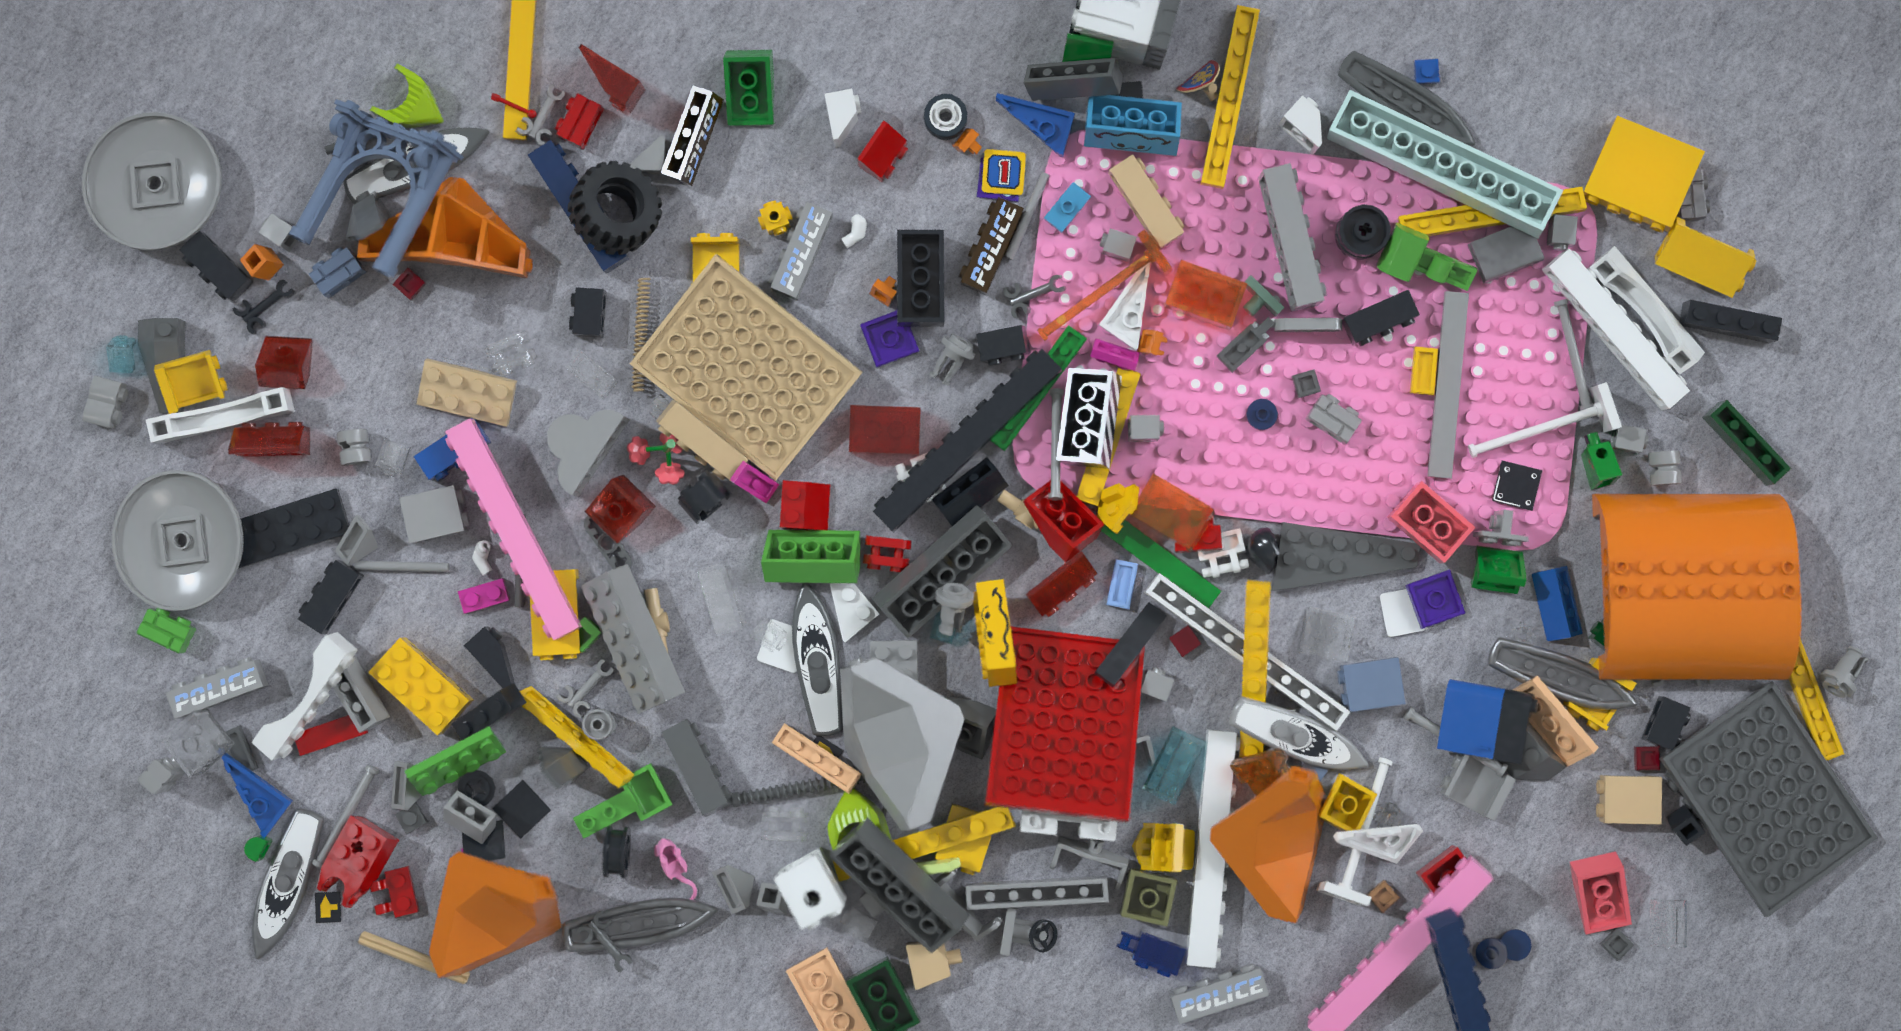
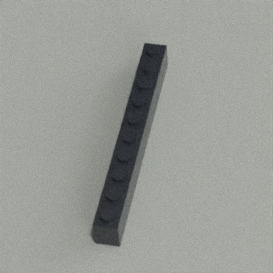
(967, 440)

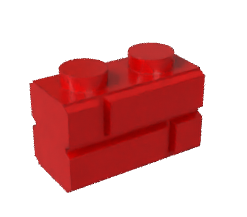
(579, 121)

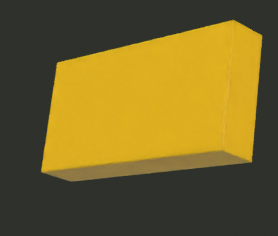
(1423, 371)

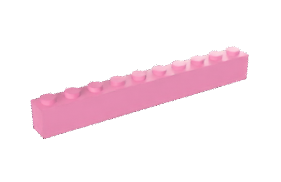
(513, 529)
(1399, 950)

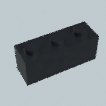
(215, 267)
(1380, 318)
(971, 489)
(329, 596)
(489, 712)

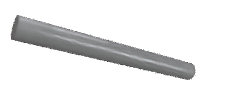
(1027, 215)
(402, 566)

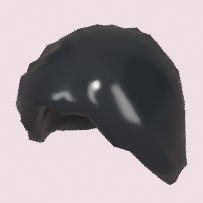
(1263, 549)

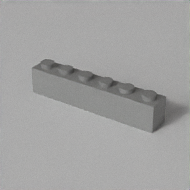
(1036, 892)

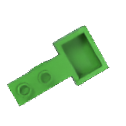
(1408, 252)
(642, 794)

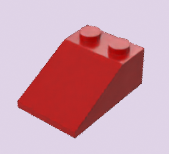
(1064, 523)

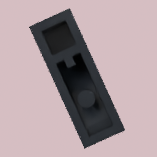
(492, 655)

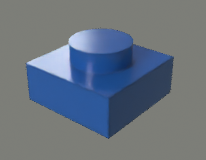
(1426, 71)

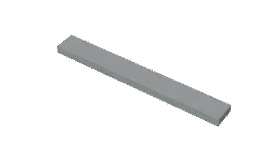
(1448, 385)

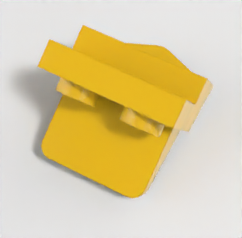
(1164, 847)

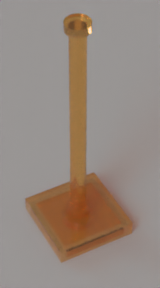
(1151, 255)

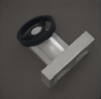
(1026, 933)

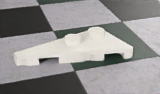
(1126, 314)
(852, 608)
(1383, 842)

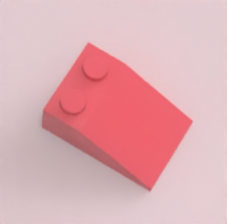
(1601, 892)

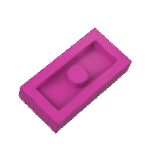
(1115, 354)
(754, 482)
(483, 596)

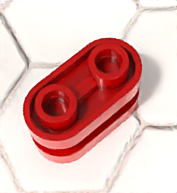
(896, 563)

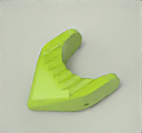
(419, 107)
(852, 810)

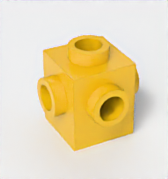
(777, 226)

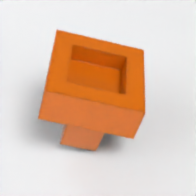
(967, 142)
(884, 290)
(1150, 342)

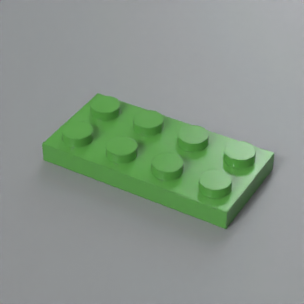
(455, 761)

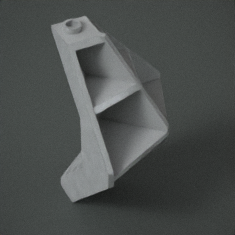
(898, 738)

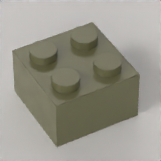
(1148, 897)

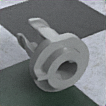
(956, 349)
(954, 600)
(1842, 677)

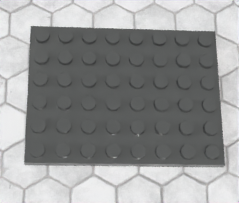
(1768, 798)

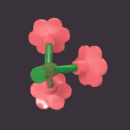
(668, 471)

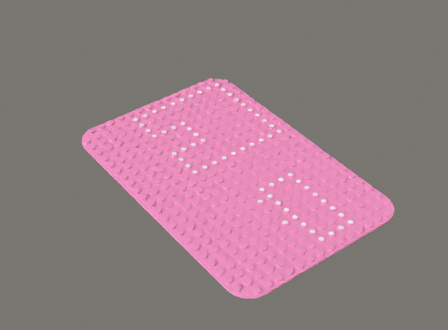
(1295, 472)

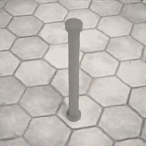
(1573, 353)
(1056, 394)
(1435, 729)
(349, 810)

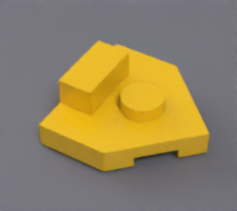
(1116, 504)

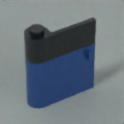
(1485, 721)

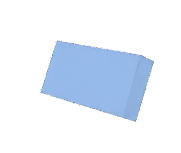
(1122, 584)

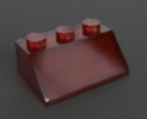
(270, 440)
(1062, 585)

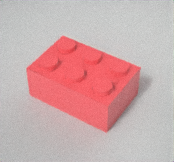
(1431, 522)

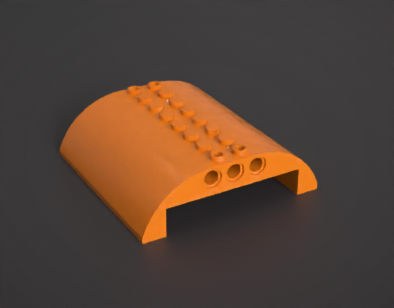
(1698, 586)

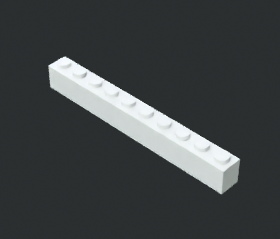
(1232, 642)
(1209, 864)

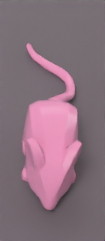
(673, 862)

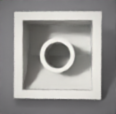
(842, 113)
(1304, 124)

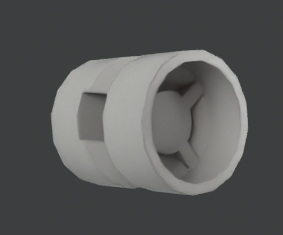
(354, 447)
(1665, 468)
(599, 724)

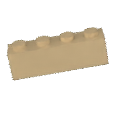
(1146, 202)
(700, 439)

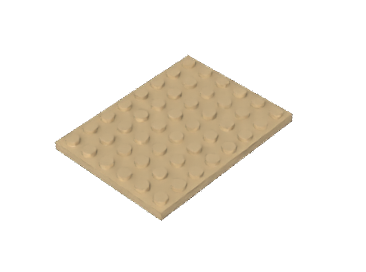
(746, 367)

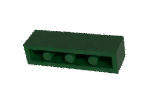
(1746, 443)

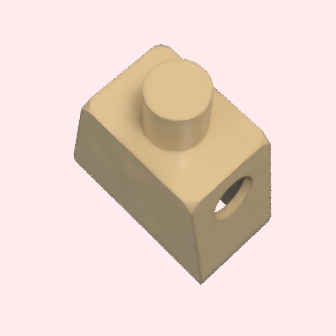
(929, 967)

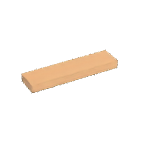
(816, 758)

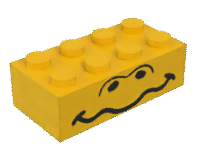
(994, 633)
(421, 686)

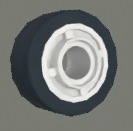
(950, 104)

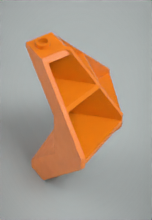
(458, 232)
(1275, 842)
(488, 914)

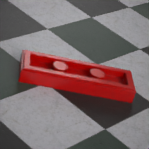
(327, 735)

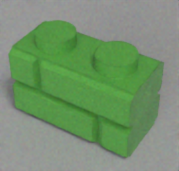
(166, 630)

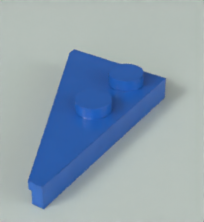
(1045, 122)
(264, 801)

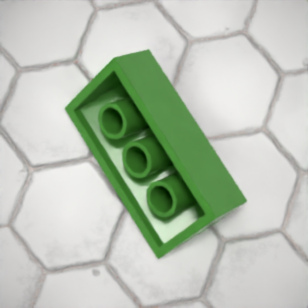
(811, 556)

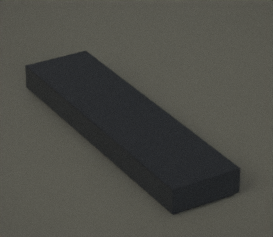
(1130, 644)

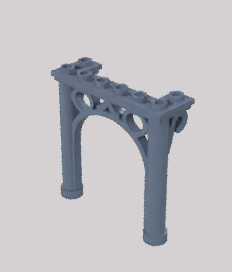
(353, 131)

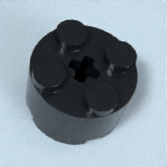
(703, 497)

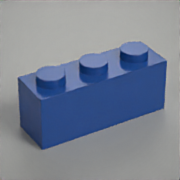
(439, 459)

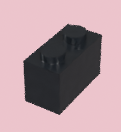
(588, 312)
(1003, 344)
(1666, 723)

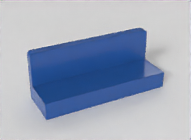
(1557, 603)

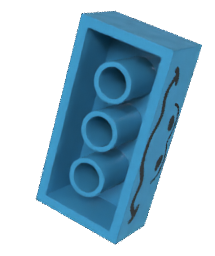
(1133, 124)

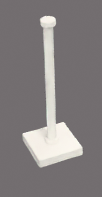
(1603, 408)
(1344, 890)

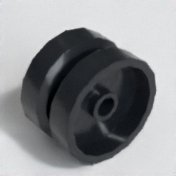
(1376, 230)

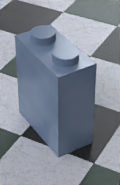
(1371, 684)

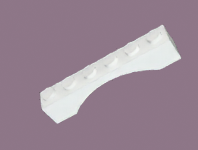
(1672, 337)
(222, 416)
(329, 662)

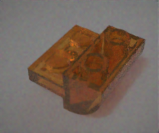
(1260, 769)

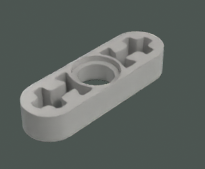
(1308, 324)

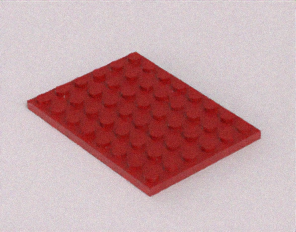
(1062, 731)

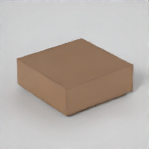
(1383, 896)

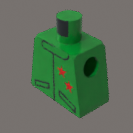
(1602, 470)

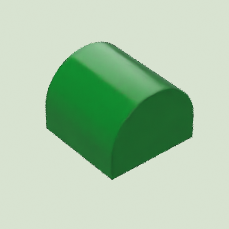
(257, 847)

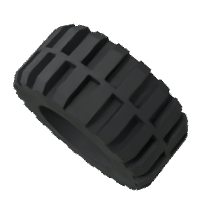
(633, 189)

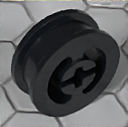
(616, 852)

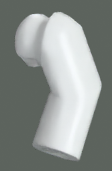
(858, 231)
(480, 556)

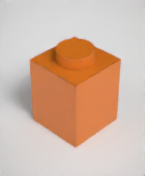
(261, 262)

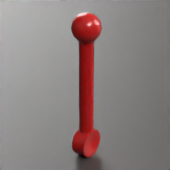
(531, 113)

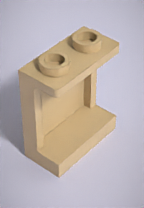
(1629, 799)

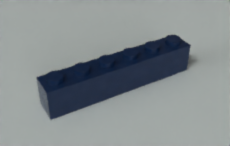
(561, 181)
(1457, 971)

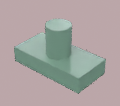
(1260, 298)

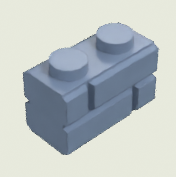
(337, 271)

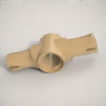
(1018, 507)
(657, 613)

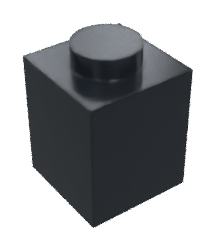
(1685, 825)

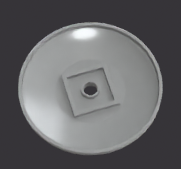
(126, 162)
(149, 533)

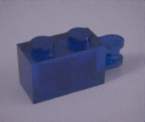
(1154, 952)

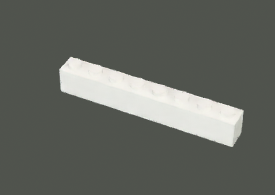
(1616, 329)

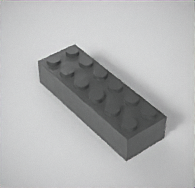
(954, 558)
(899, 885)

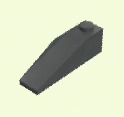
(366, 216)
(160, 342)
(976, 728)
(561, 765)

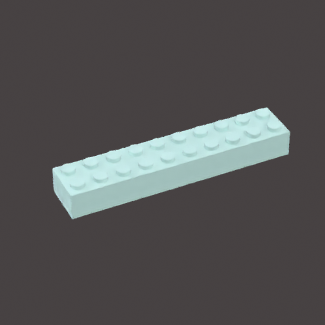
(1444, 164)

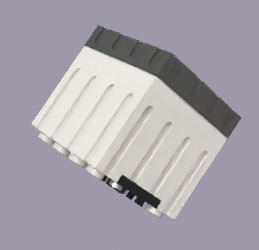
(1136, 27)

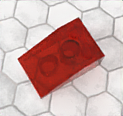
(619, 85)

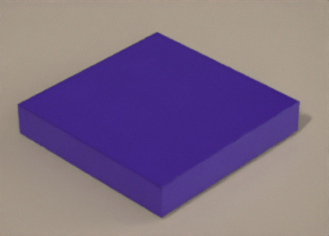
(887, 341)
(1435, 599)

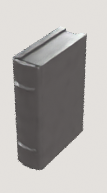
(1504, 253)

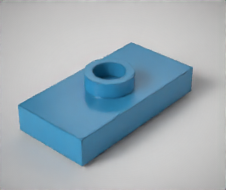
(1067, 207)

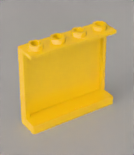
(1642, 174)

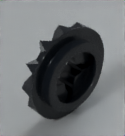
(474, 778)

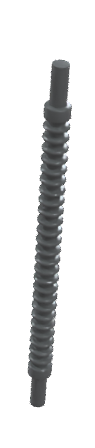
(737, 798)

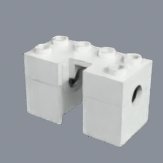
(1047, 824)
(808, 874)

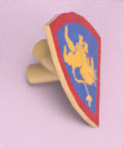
(1203, 79)

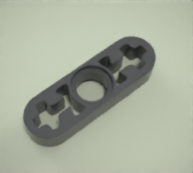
(613, 560)

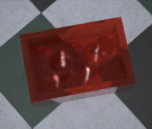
(884, 430)

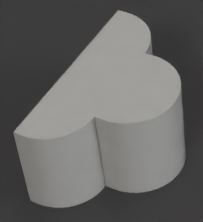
(583, 445)

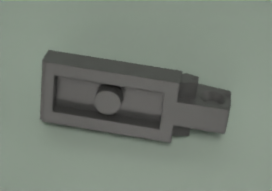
(1245, 344)

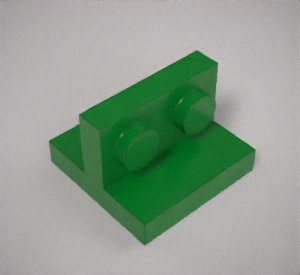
(1499, 570)

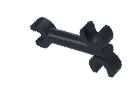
(251, 315)

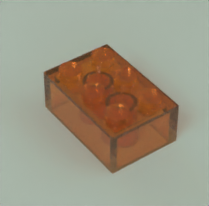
(1205, 295)
(1172, 512)

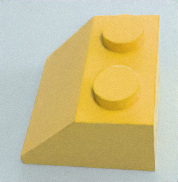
(1347, 804)

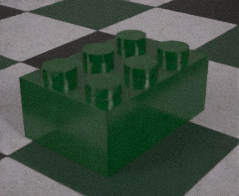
(883, 998)

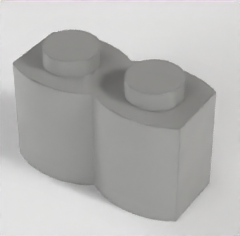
(105, 402)

